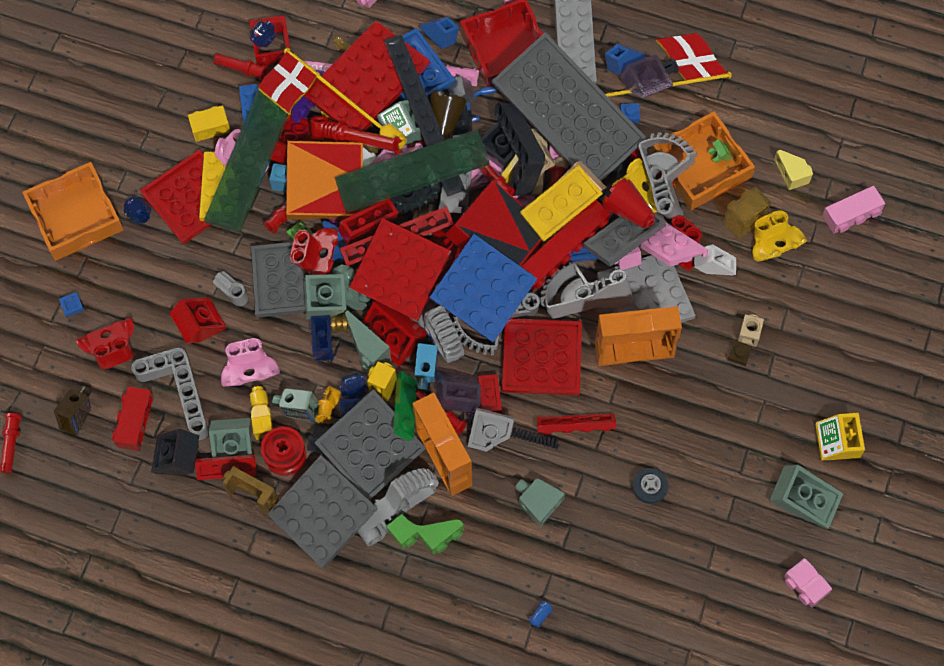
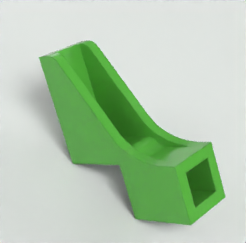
(433, 536)

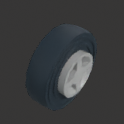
(653, 479)

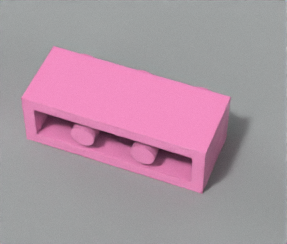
(853, 210)

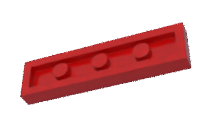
(576, 423)

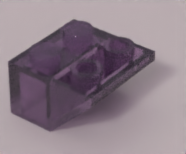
(458, 391)

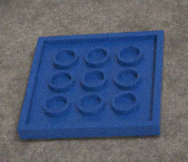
(483, 288)

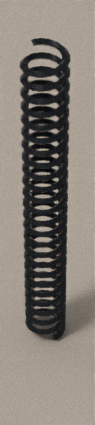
(546, 443)

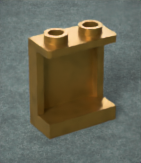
(238, 479)

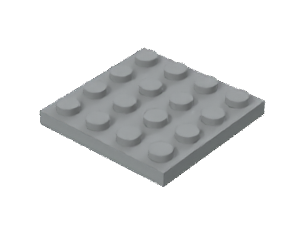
(654, 287)

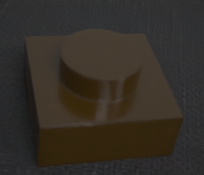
(739, 353)

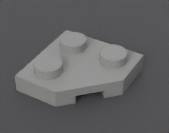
(489, 429)

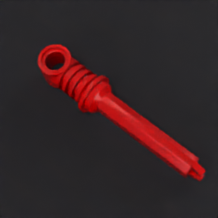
(341, 132)

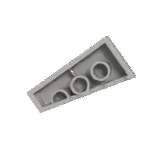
(458, 202)

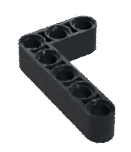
(524, 145)

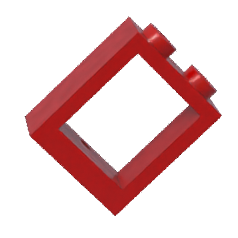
(272, 57)

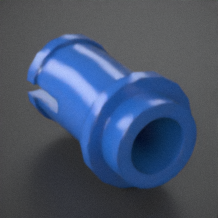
(540, 614)

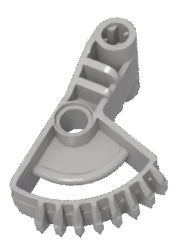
(663, 189)
(581, 295)
(522, 310)
(443, 332)
(401, 496)

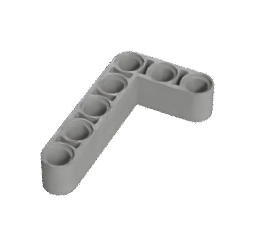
(184, 385)

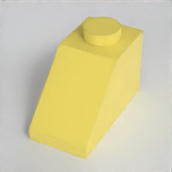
(793, 169)

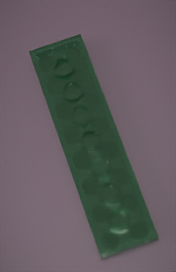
(247, 165)
(412, 171)

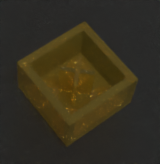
(745, 211)

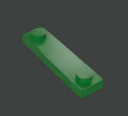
(404, 416)

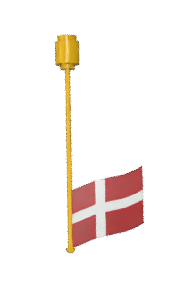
(693, 58)
(293, 78)

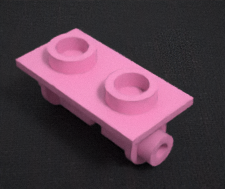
(470, 74)

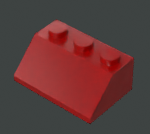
(395, 330)

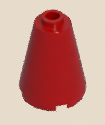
(629, 204)

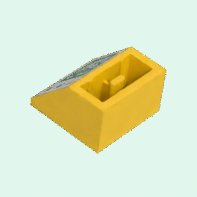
(840, 437)

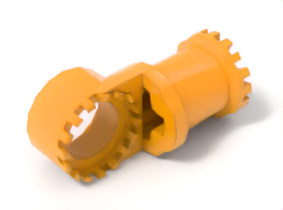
(326, 405)

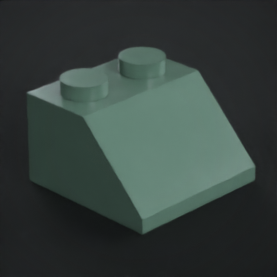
(324, 295)
(231, 437)

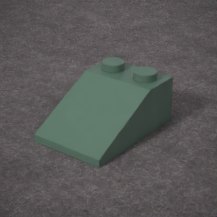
(367, 344)
(806, 496)

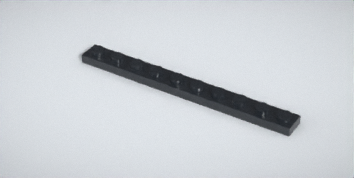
(419, 103)

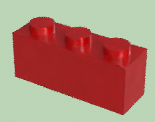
(366, 221)
(133, 418)

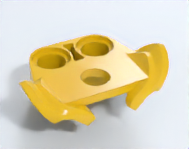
(637, 174)
(775, 228)

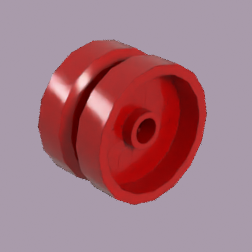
(283, 451)

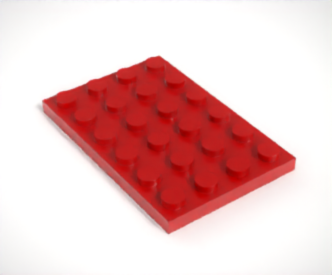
(364, 77)

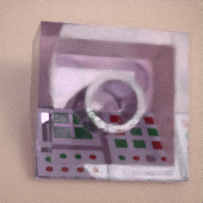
(646, 77)

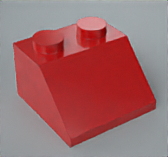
(197, 319)

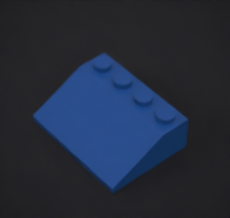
(436, 75)

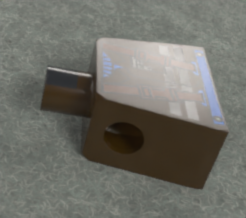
(73, 410)

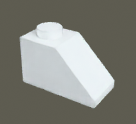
(716, 262)

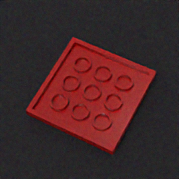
(178, 197)
(400, 269)
(542, 357)

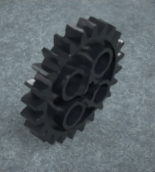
(417, 198)

